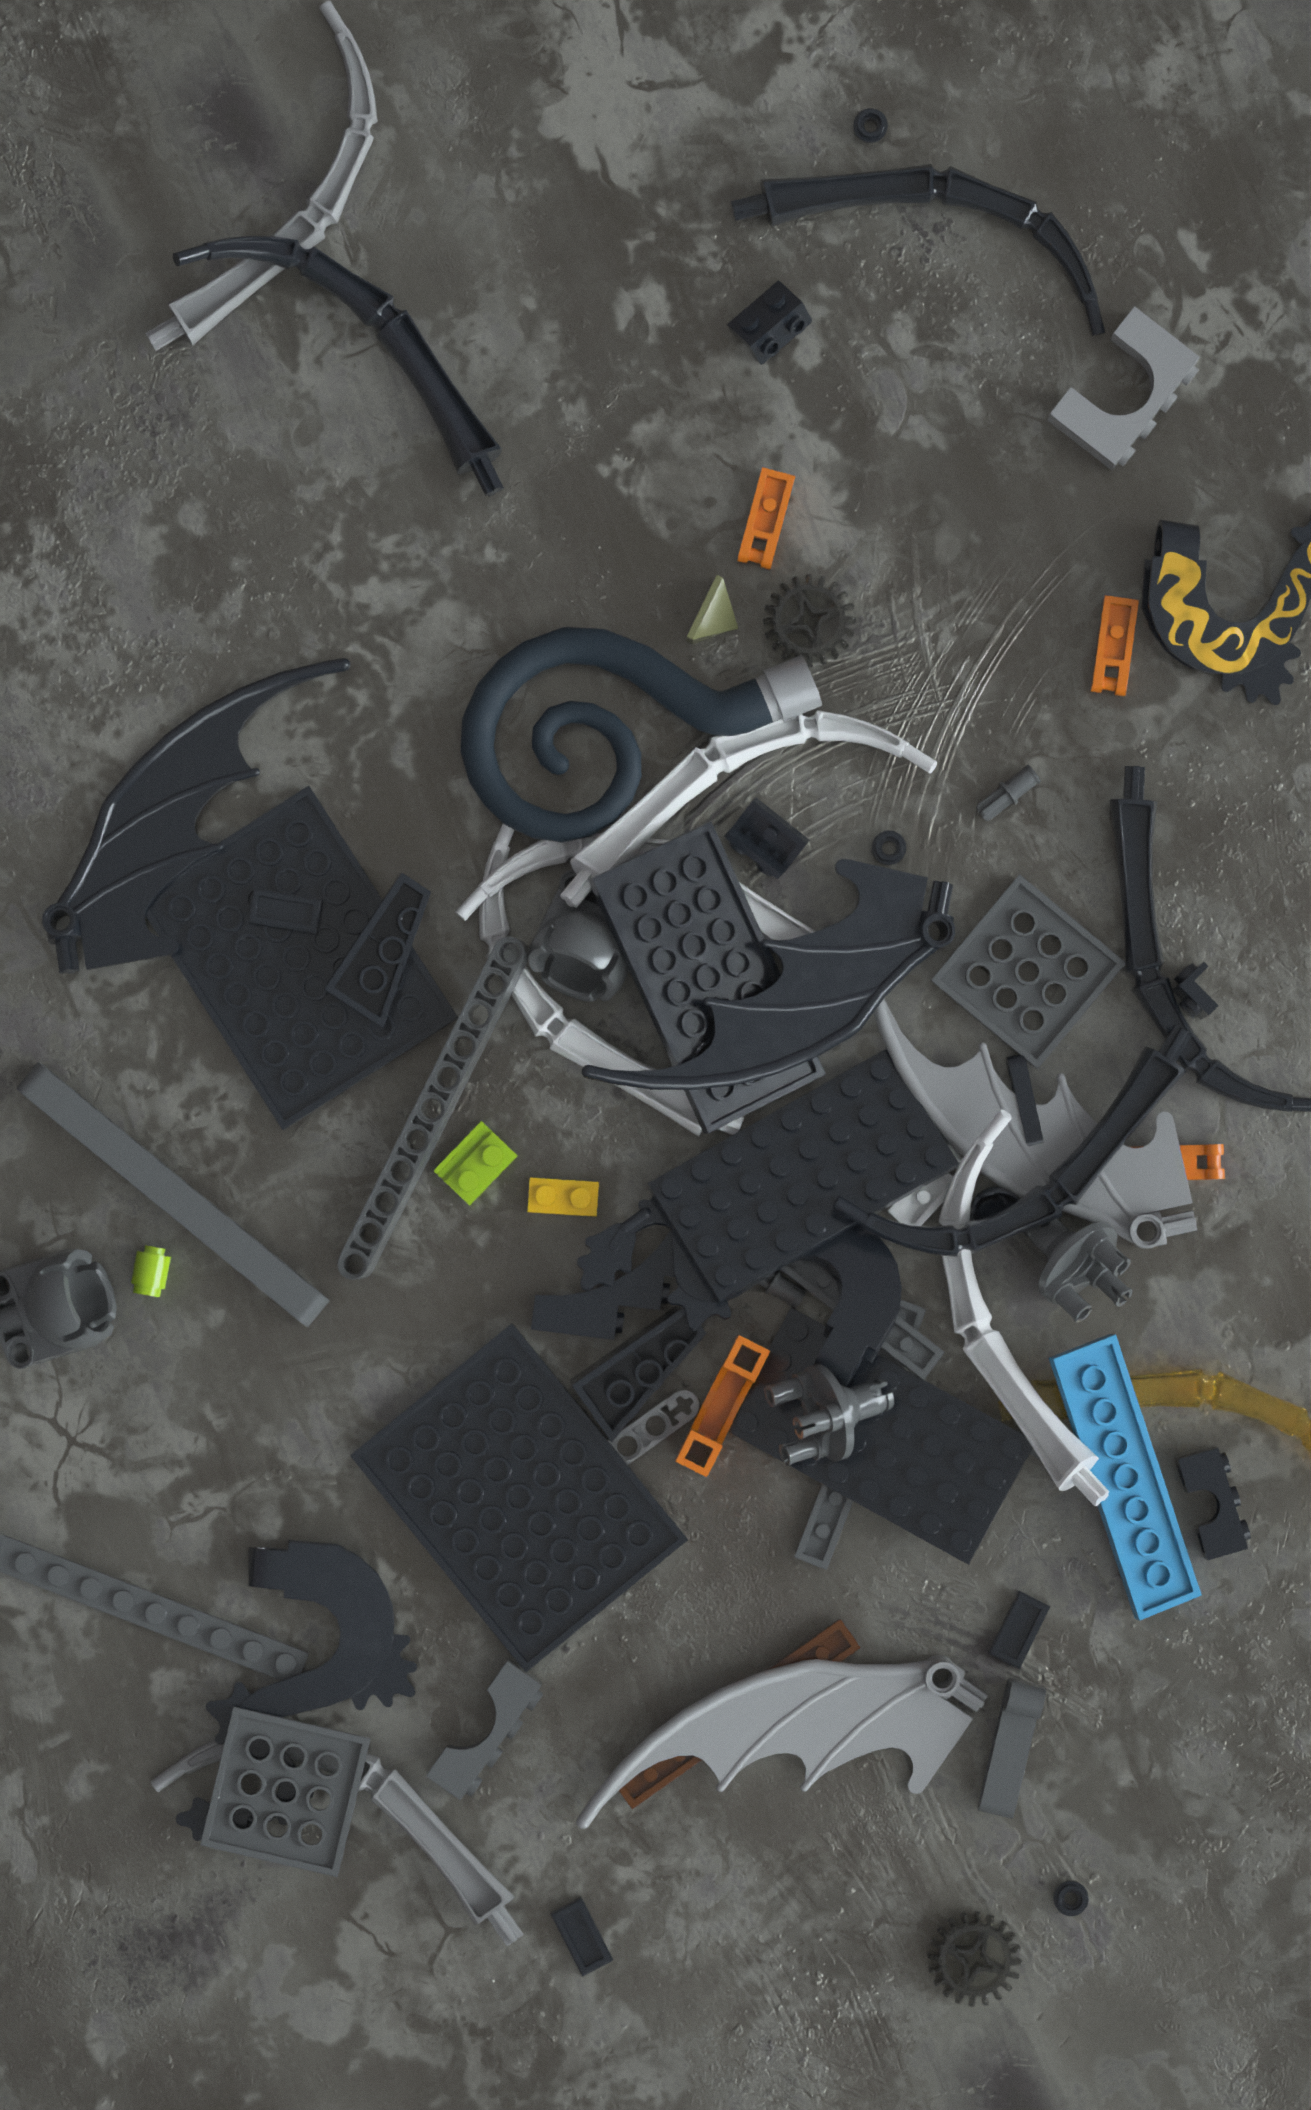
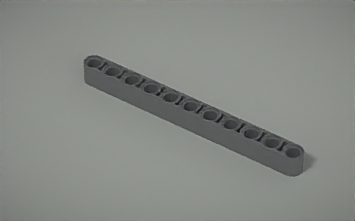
(419, 1118)
(173, 1194)

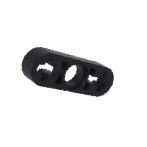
(1022, 1087)

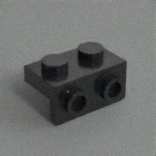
(770, 322)
(766, 839)
(1194, 999)

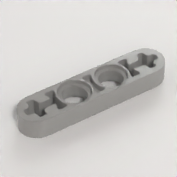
(638, 1428)

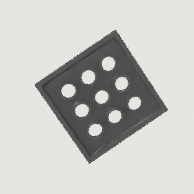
(1052, 969)
(290, 1847)

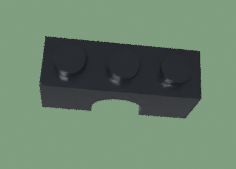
(1224, 1531)

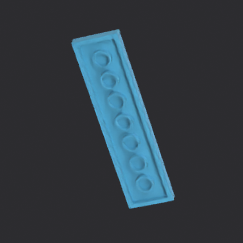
(1138, 1507)

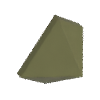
(714, 615)

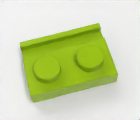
(475, 1163)

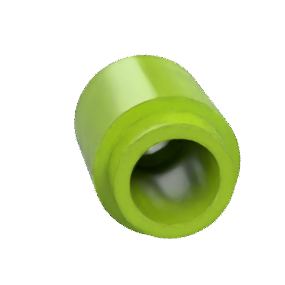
(150, 1271)

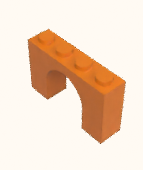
(721, 1405)

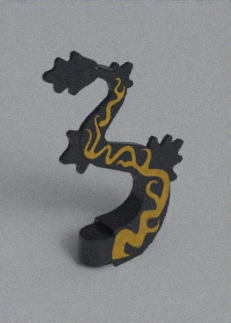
(1198, 638)

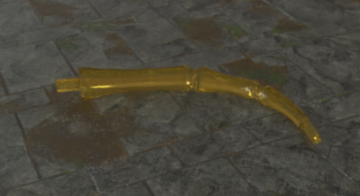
(1192, 1390)

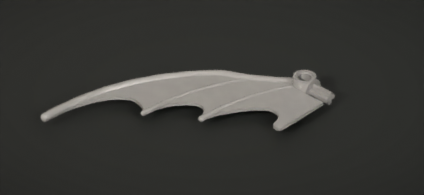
(969, 1097)
(815, 1711)

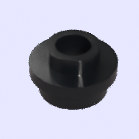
(874, 116)
(896, 839)
(1075, 1908)

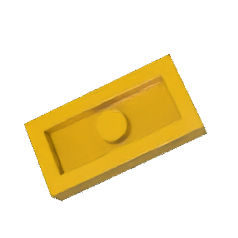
(563, 1197)

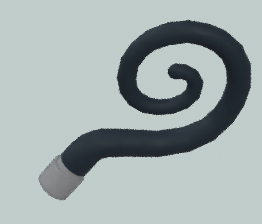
(776, 695)

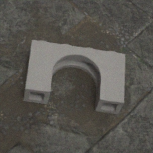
(1109, 435)

